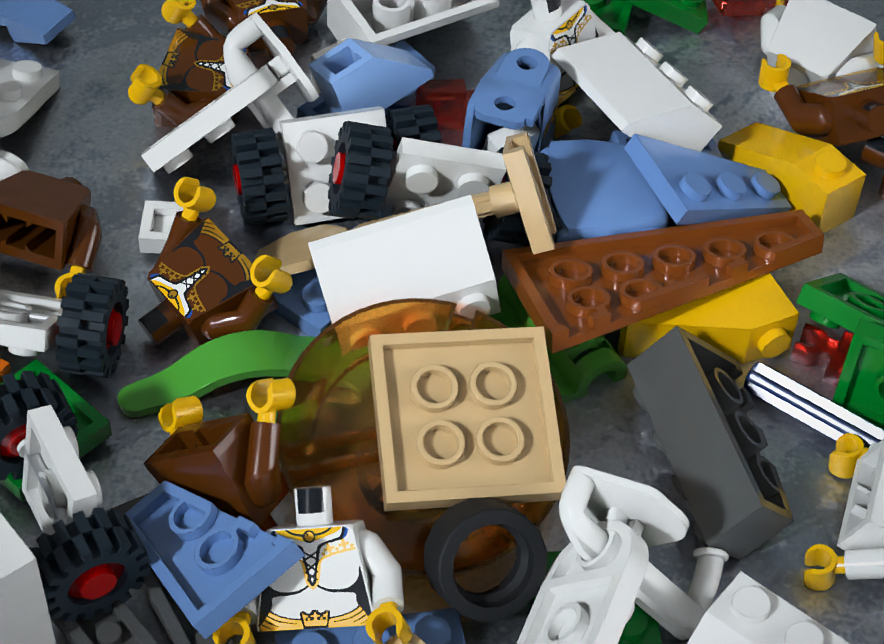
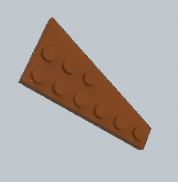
(627, 277)

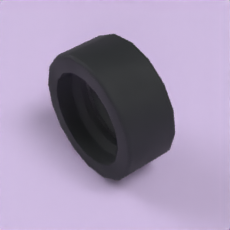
(515, 589)

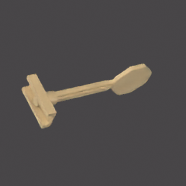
(520, 195)

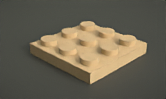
(465, 417)

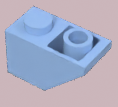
(367, 75)

